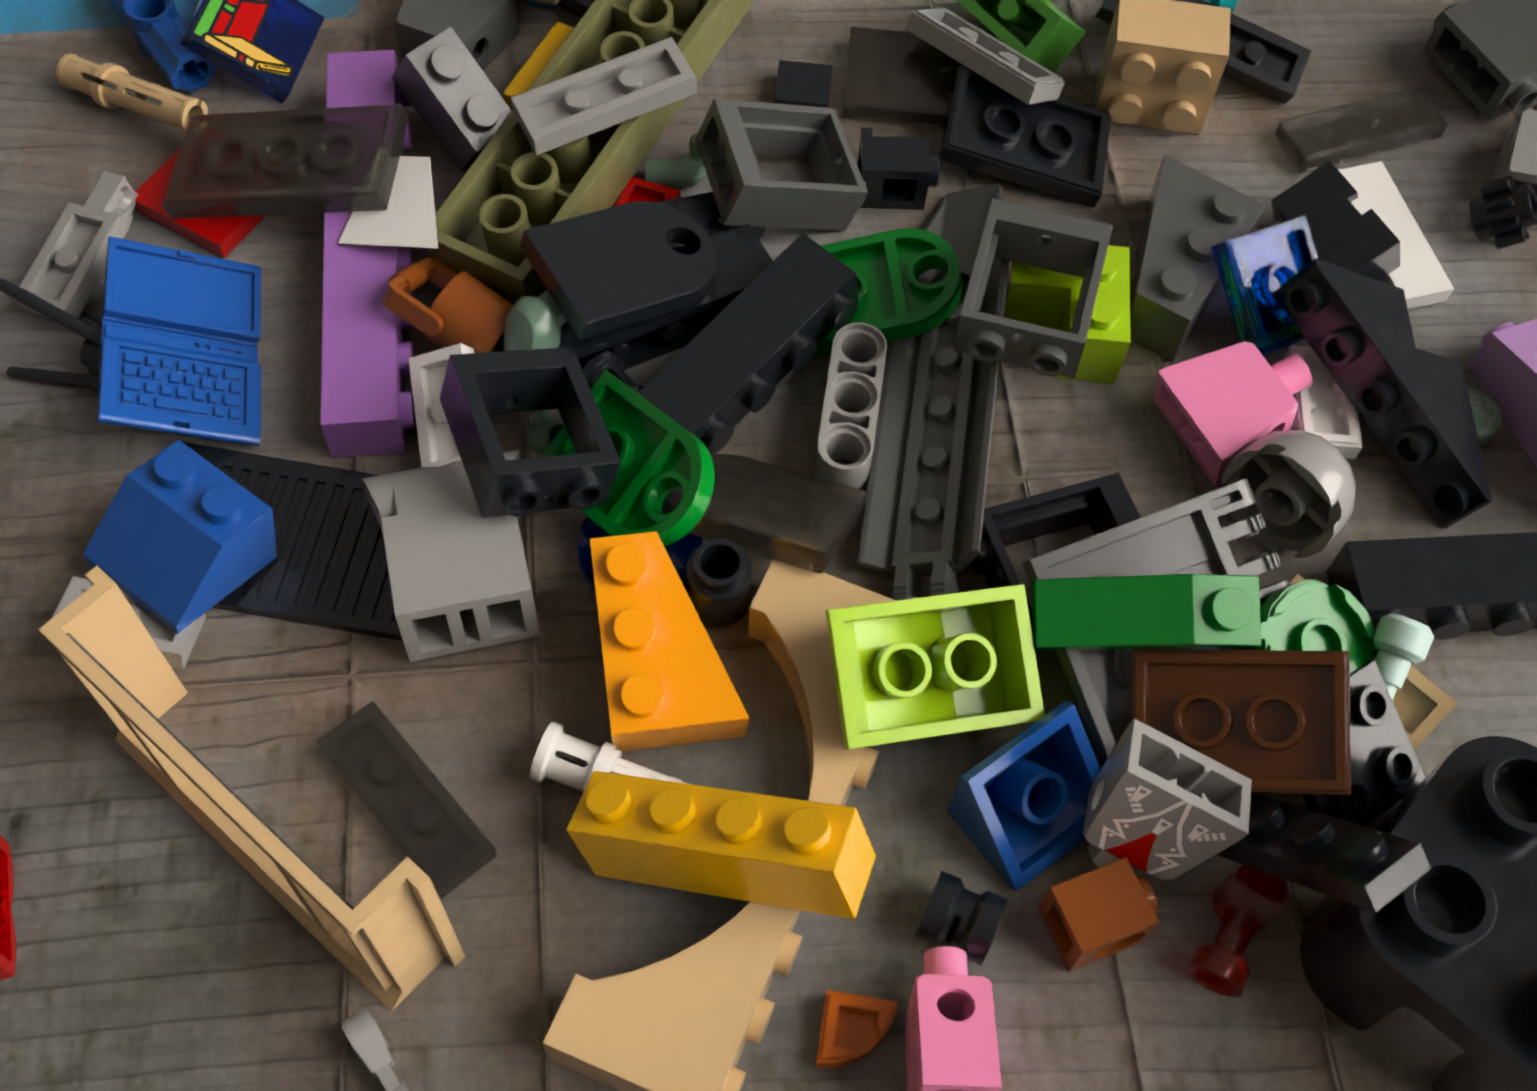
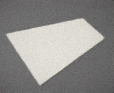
(409, 214)

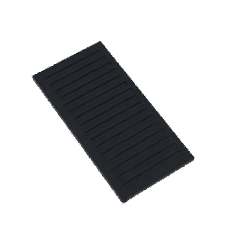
(327, 546)

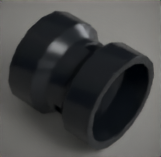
(978, 919)

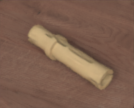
(88, 78)

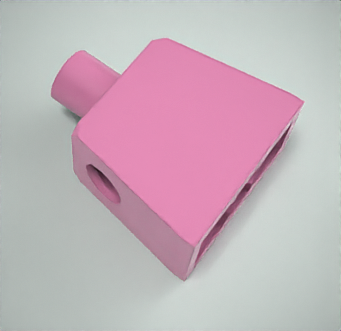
(1229, 401)
(951, 1027)

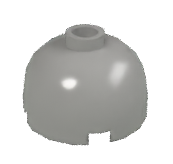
(1298, 488)

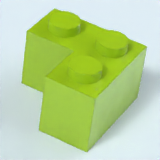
(1051, 300)

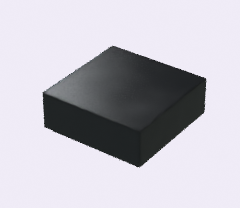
(803, 84)

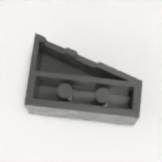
(1175, 259)

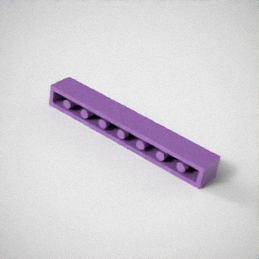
(362, 340)

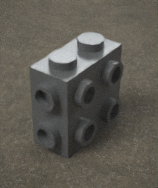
(1489, 53)

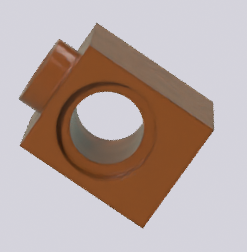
(1099, 913)

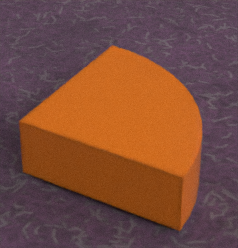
(851, 1028)

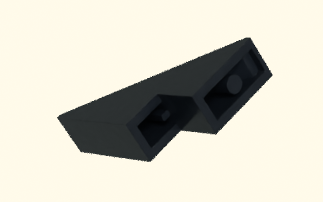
(1403, 394)

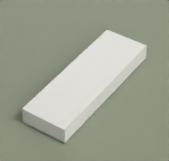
(1419, 268)

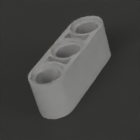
(855, 388)

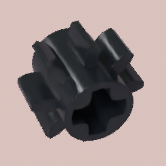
(1504, 212)

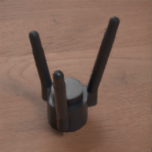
(85, 326)

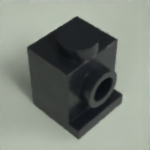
(896, 170)

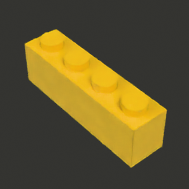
(724, 843)

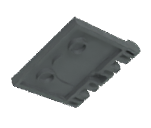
(1163, 543)

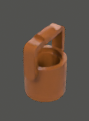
(460, 314)

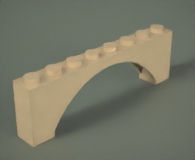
(692, 1013)

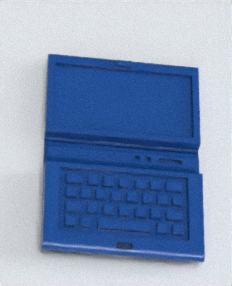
(180, 343)

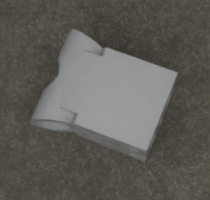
(451, 573)

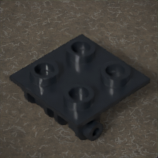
(1381, 754)

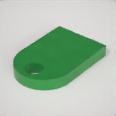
(888, 284)
(654, 460)

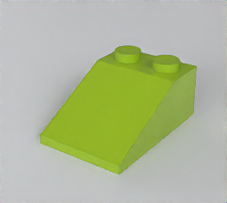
(934, 666)

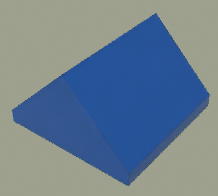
(1029, 797)

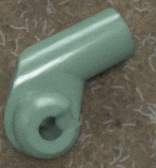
(677, 172)

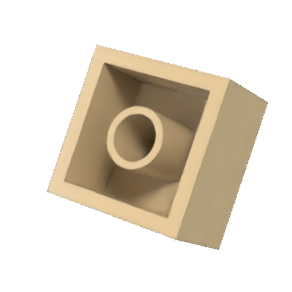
(1163, 63)

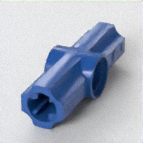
(158, 35)

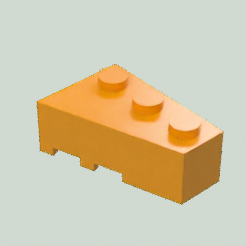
(656, 654)

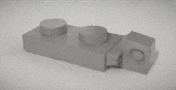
(77, 246)

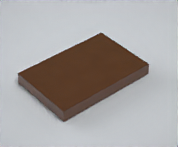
(1254, 711)

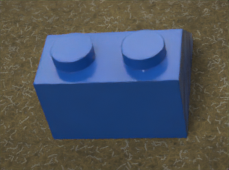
(181, 536)

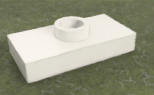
(1325, 407)

